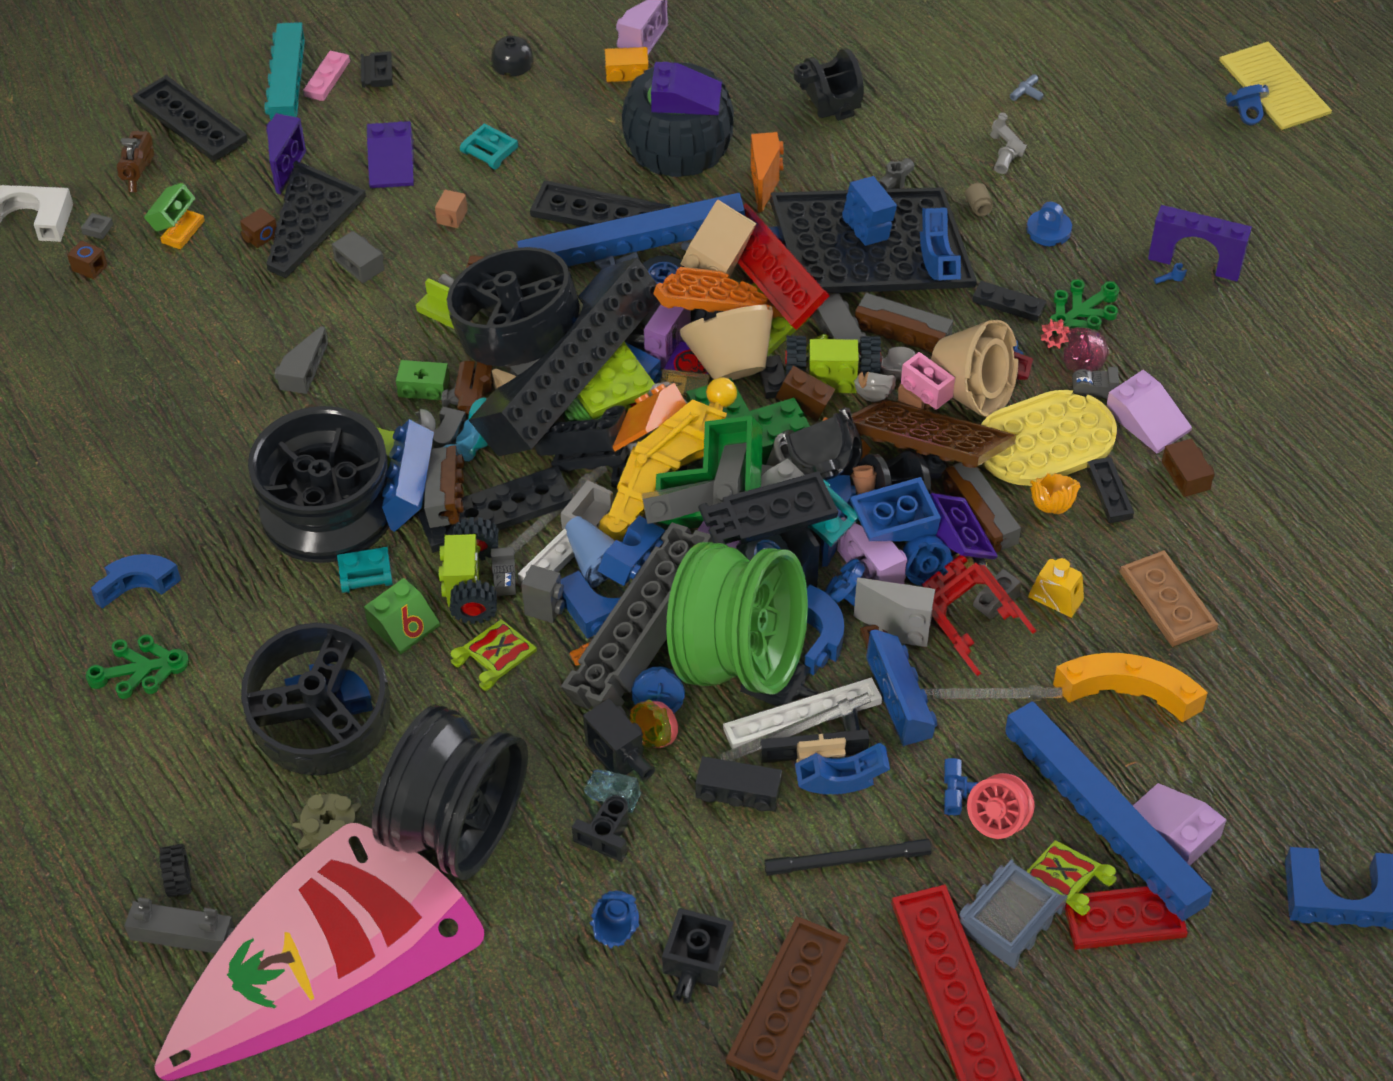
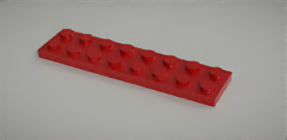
(780, 274)
(954, 987)

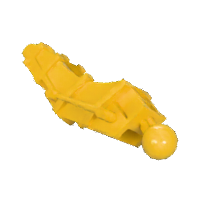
(663, 451)

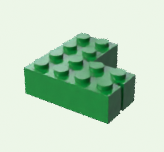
(774, 417)
(716, 436)

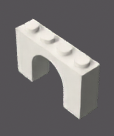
(51, 203)

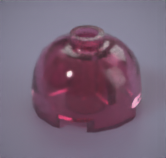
(1085, 350)

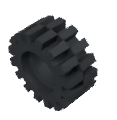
(175, 870)

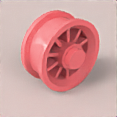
(1000, 805)

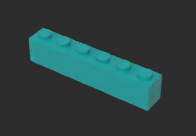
(285, 70)

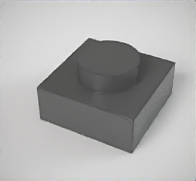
(97, 226)

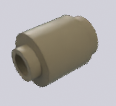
(979, 199)

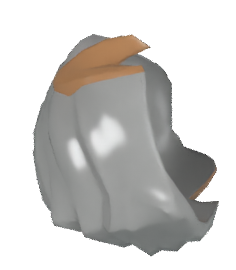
(874, 386)

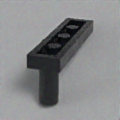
(786, 747)

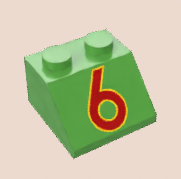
(401, 616)

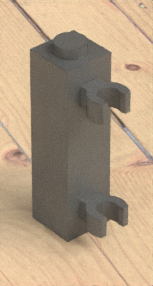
(177, 926)

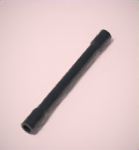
(789, 864)

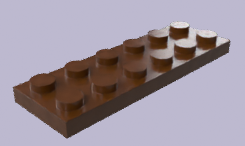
(787, 1000)

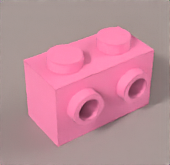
(927, 380)

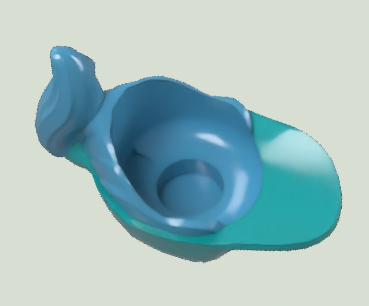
(469, 439)

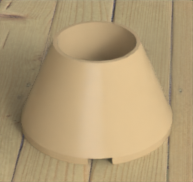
(732, 342)
(981, 364)

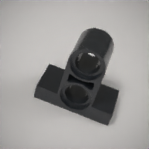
(605, 822)

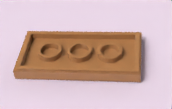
(1168, 598)

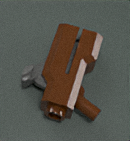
(135, 157)
(470, 386)

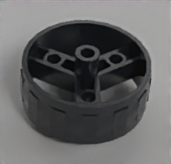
(529, 304)
(319, 700)

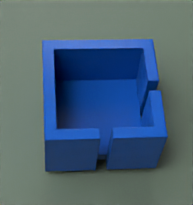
(869, 210)

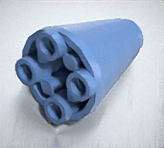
(588, 548)

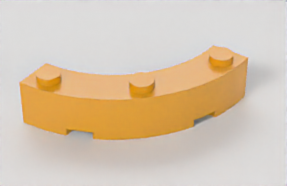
(1131, 676)

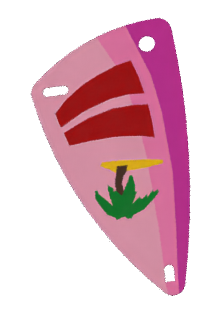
(319, 951)

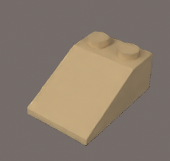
(719, 240)

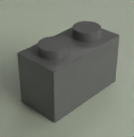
(358, 256)
(542, 594)

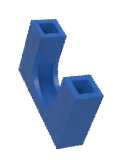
(585, 605)
(1313, 902)

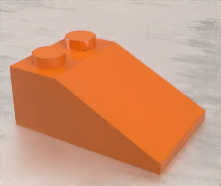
(765, 165)
(649, 413)

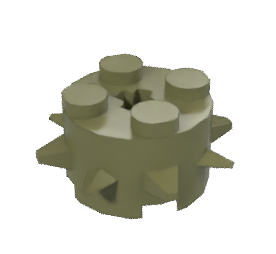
(325, 816)

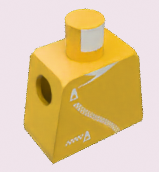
(1059, 587)

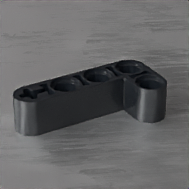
(583, 435)

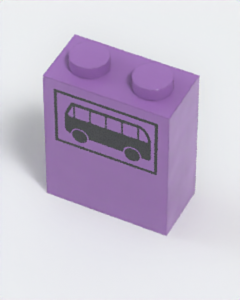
(663, 332)

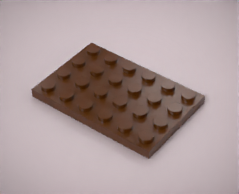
(931, 433)

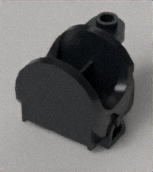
(832, 86)
(826, 447)
(904, 468)

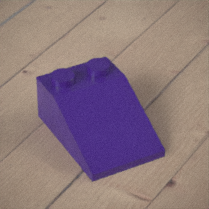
(683, 90)
(285, 147)
(390, 154)
(960, 528)

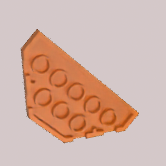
(708, 291)

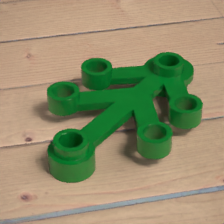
(1108, 293)
(139, 667)

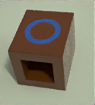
(258, 227)
(87, 259)

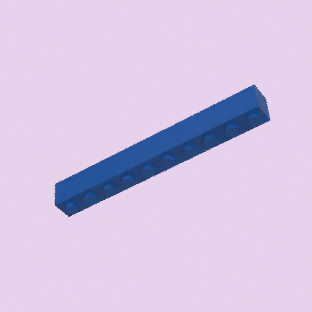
(631, 232)
(1108, 811)

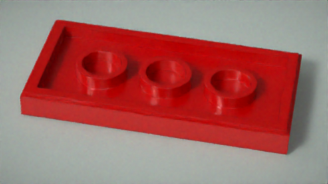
(1123, 918)

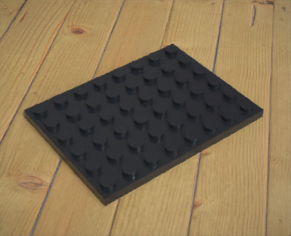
(841, 263)

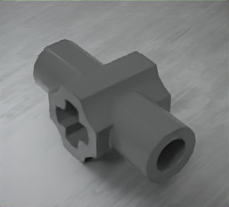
(896, 174)

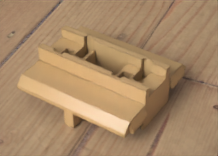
(827, 748)

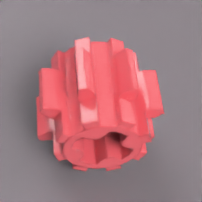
(1059, 328)

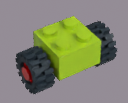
(834, 359)
(461, 570)

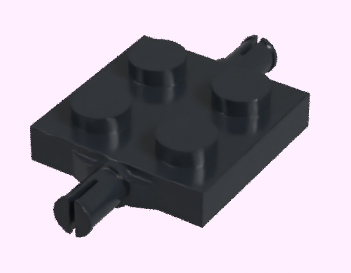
(791, 692)

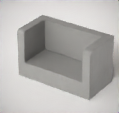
(589, 503)

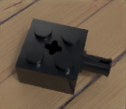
(616, 740)
(696, 951)

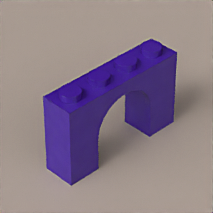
(1227, 236)

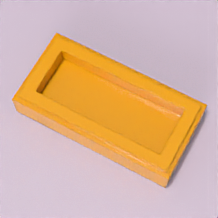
(183, 230)

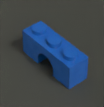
(626, 558)

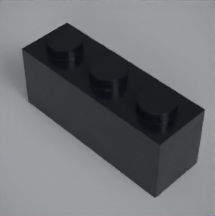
(738, 784)

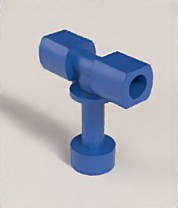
(956, 786)

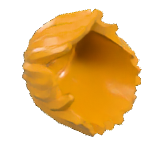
(1054, 493)

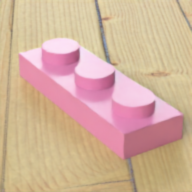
(326, 75)

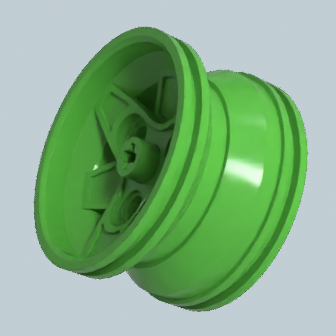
(737, 617)

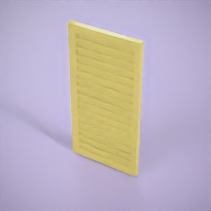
(1289, 97)

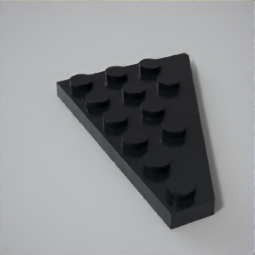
(310, 212)

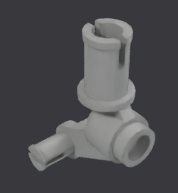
(1013, 148)

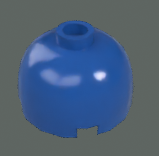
(925, 558)

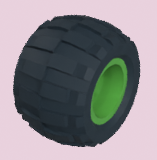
(675, 141)

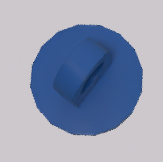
(1248, 98)
(1049, 225)
(846, 583)
(659, 685)

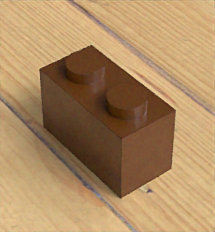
(808, 392)
(1188, 467)

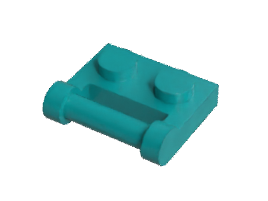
(491, 140)
(834, 529)
(364, 564)

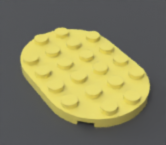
(1053, 435)

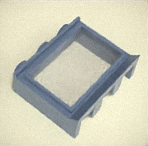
(1010, 913)

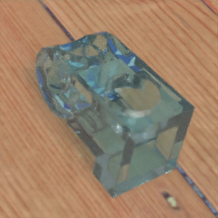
(606, 784)

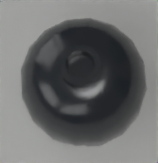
(512, 56)

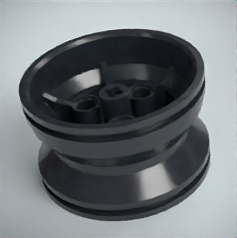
(334, 482)
(449, 791)

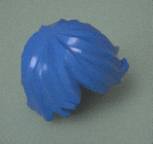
(615, 918)

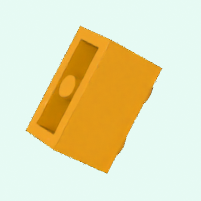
(625, 63)

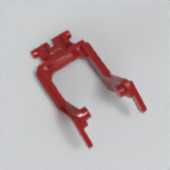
(955, 584)

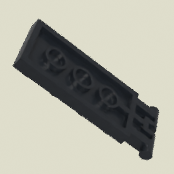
(769, 510)

